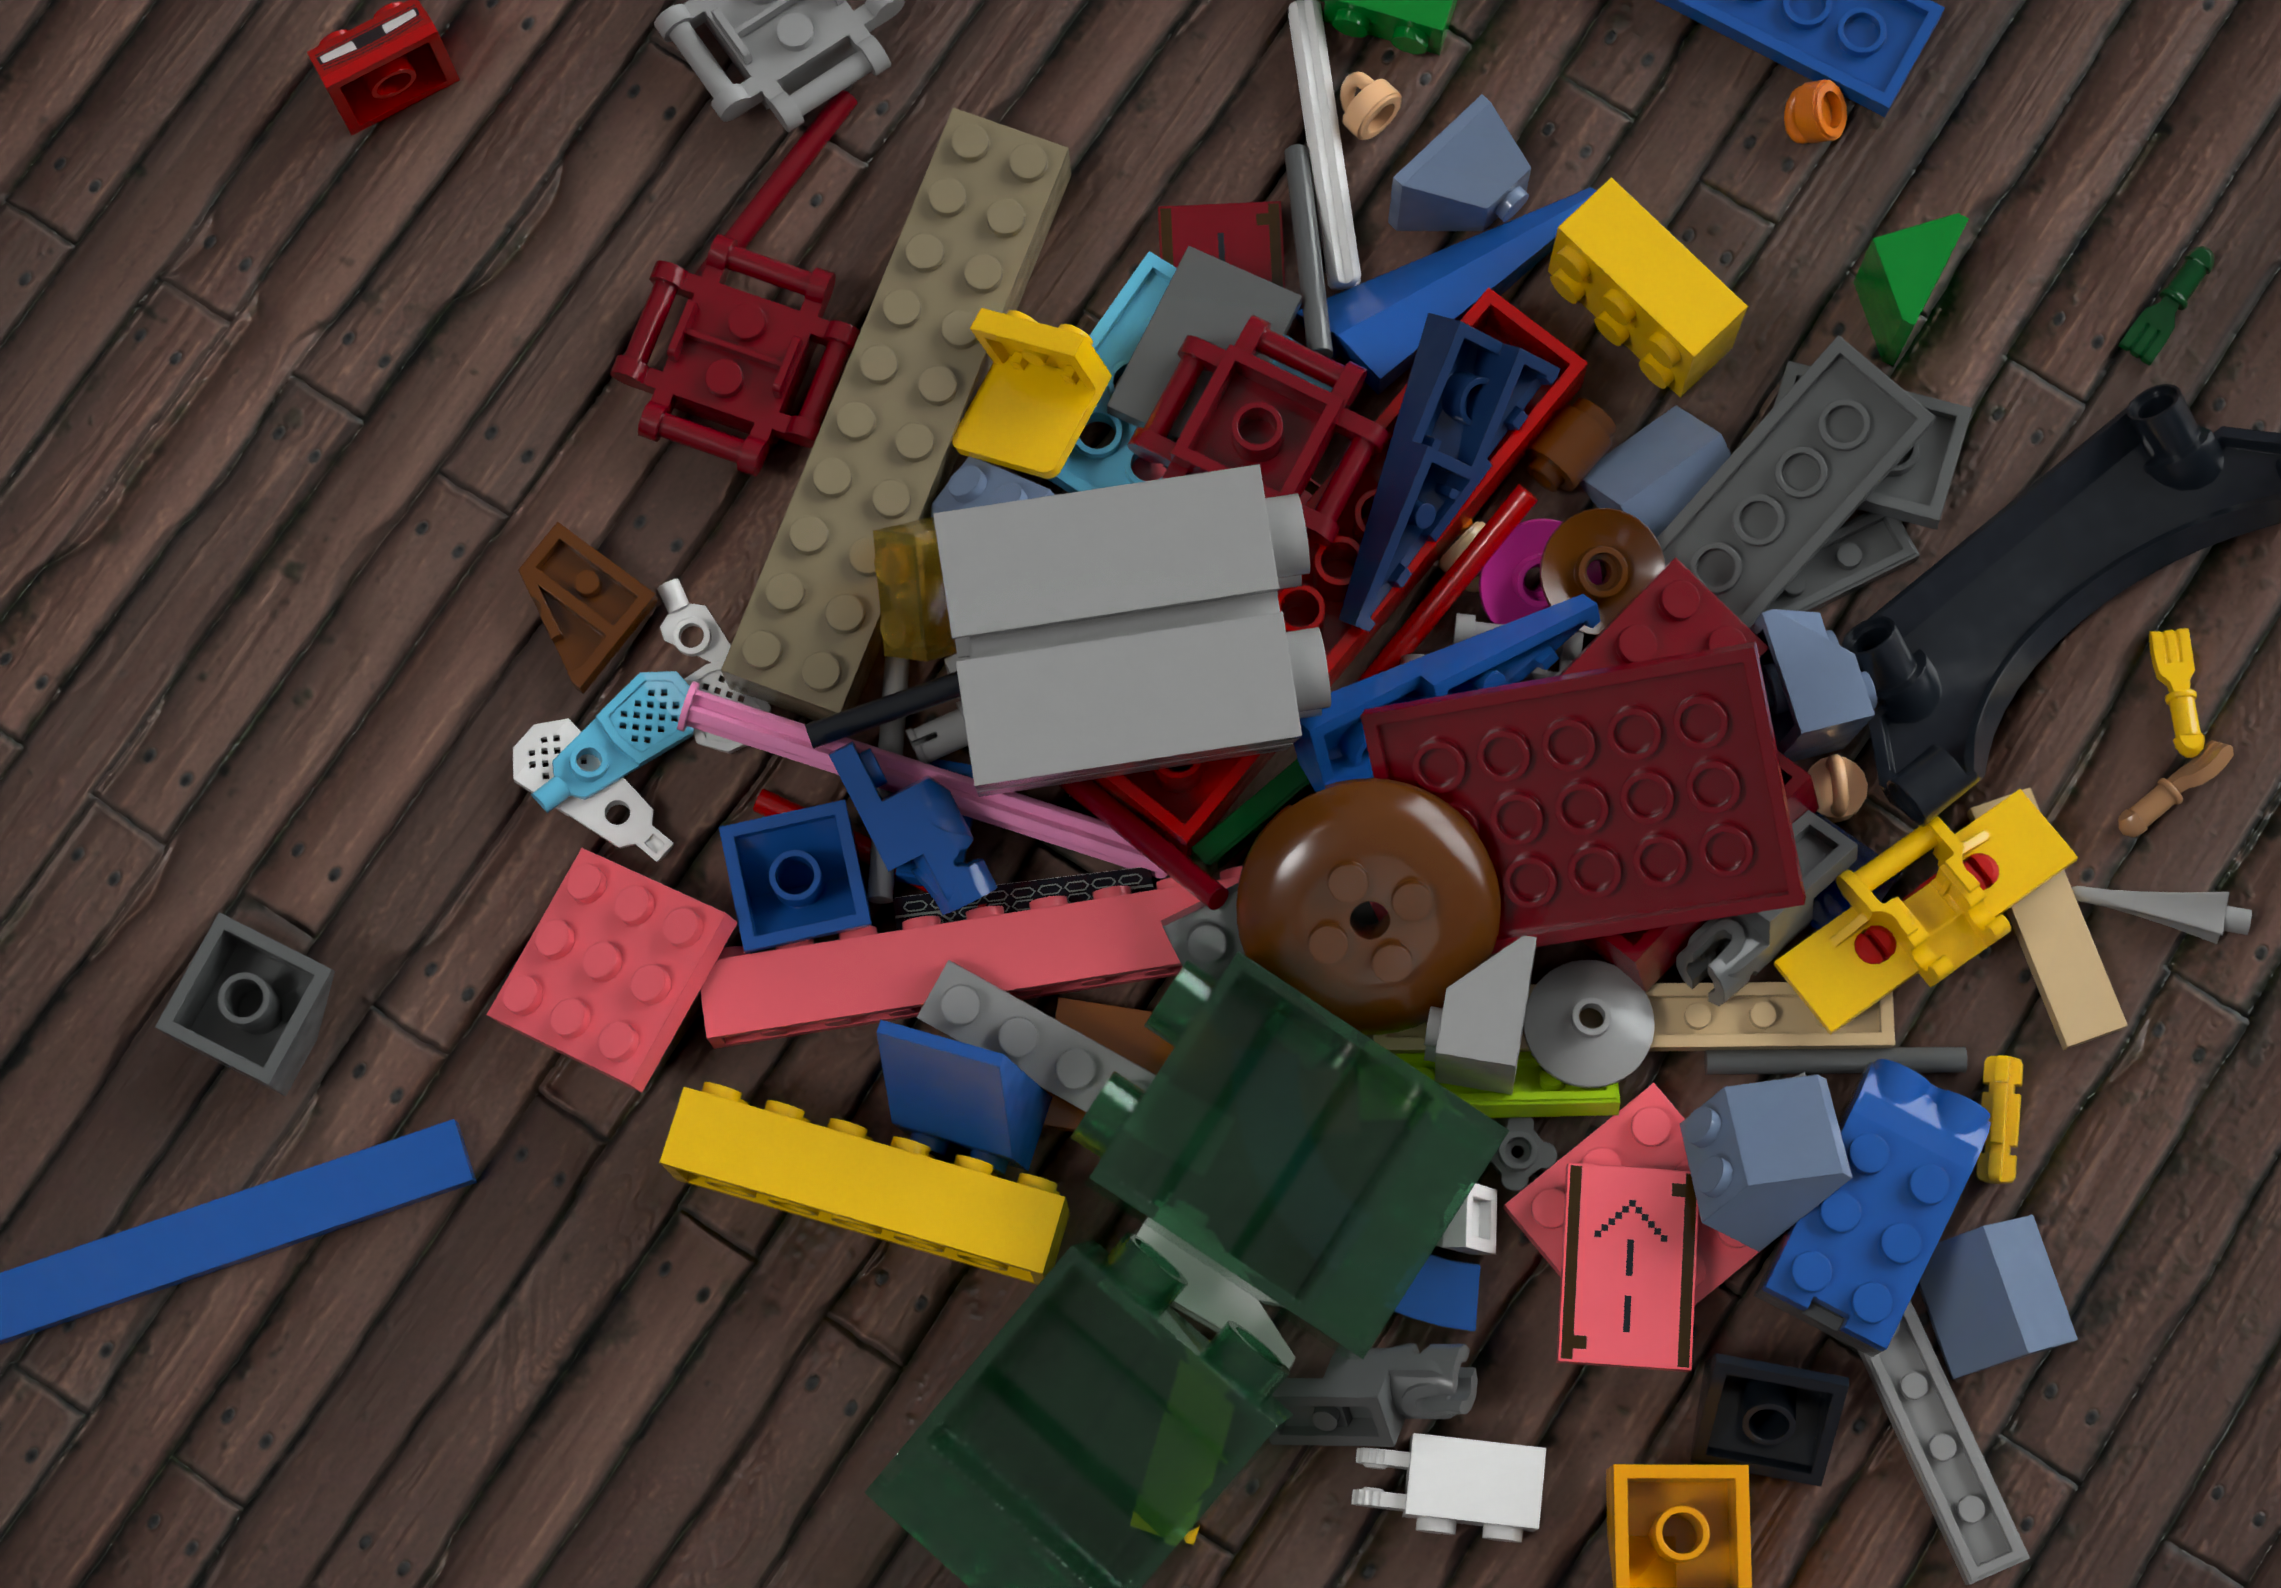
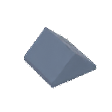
(1658, 469)
(1994, 1297)

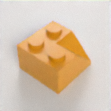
(1679, 1526)

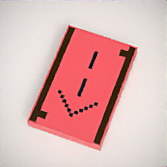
(1628, 1268)

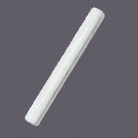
(1324, 144)

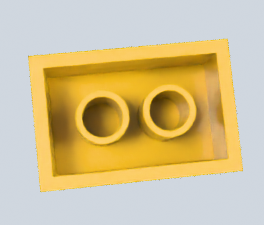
(1644, 288)

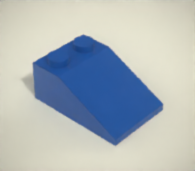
(961, 1097)

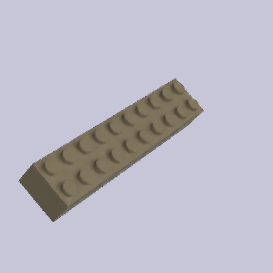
(895, 413)

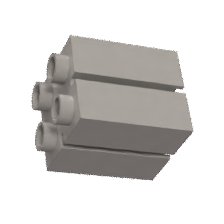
(1129, 628)

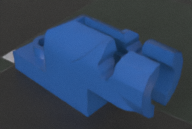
(915, 825)

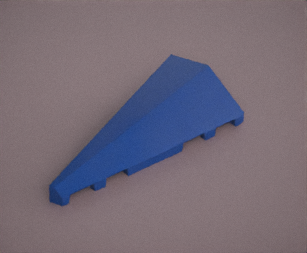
(1385, 316)
(1335, 742)

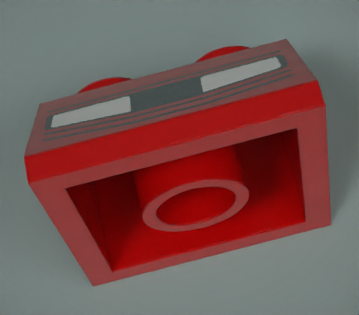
(383, 64)

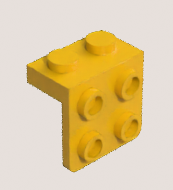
(1033, 394)

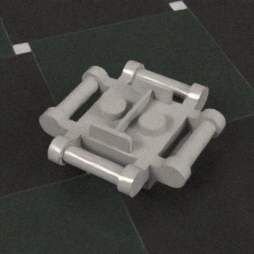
(780, 50)

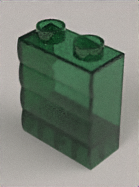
(1287, 1151)
(1086, 1432)

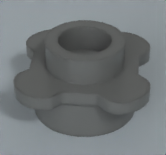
(1536, 1156)

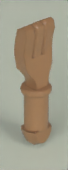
(2167, 792)

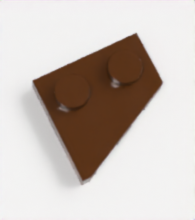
(583, 602)

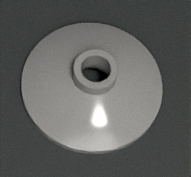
(1583, 1054)

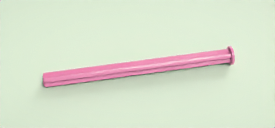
(1003, 810)

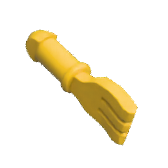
(2174, 667)

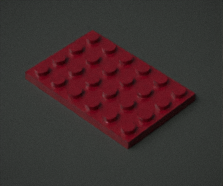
(1610, 792)

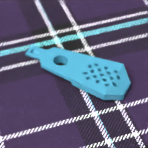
(613, 744)

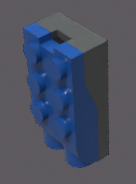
(1868, 1244)

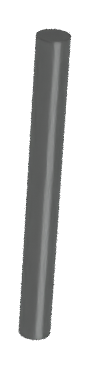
(1308, 250)
(1832, 1060)

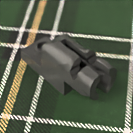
(1755, 939)
(1372, 1396)

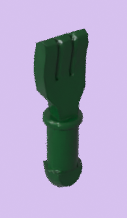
(2158, 321)

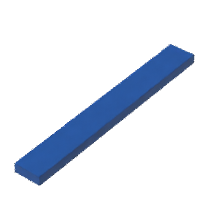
(233, 1229)

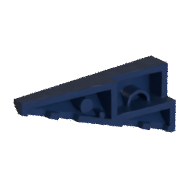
(1451, 419)

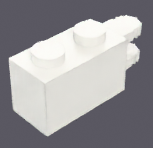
(1461, 1484)

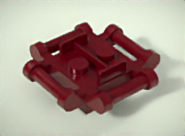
(736, 356)
(1264, 418)

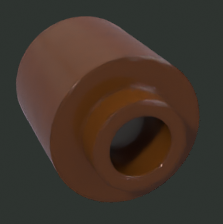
(1570, 446)

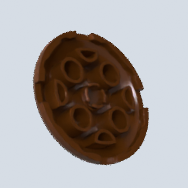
(1357, 847)

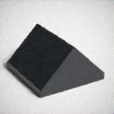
(1767, 1418)

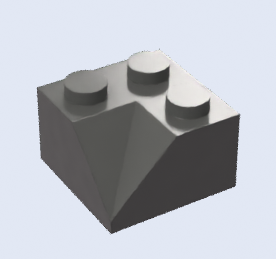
(249, 1004)

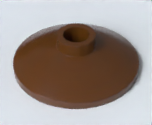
(1604, 535)

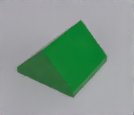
(1900, 277)

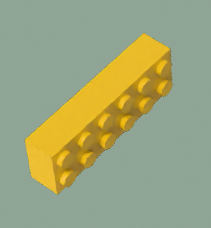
(865, 1185)

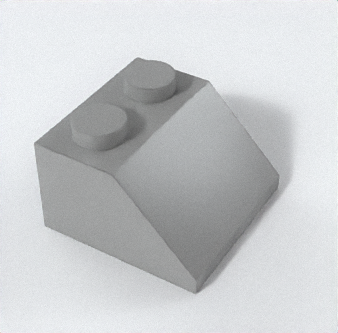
(1482, 1022)

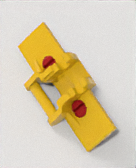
(1936, 925)

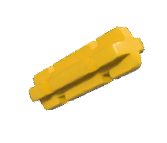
(2002, 1076)

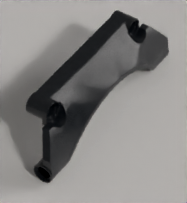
(1995, 605)

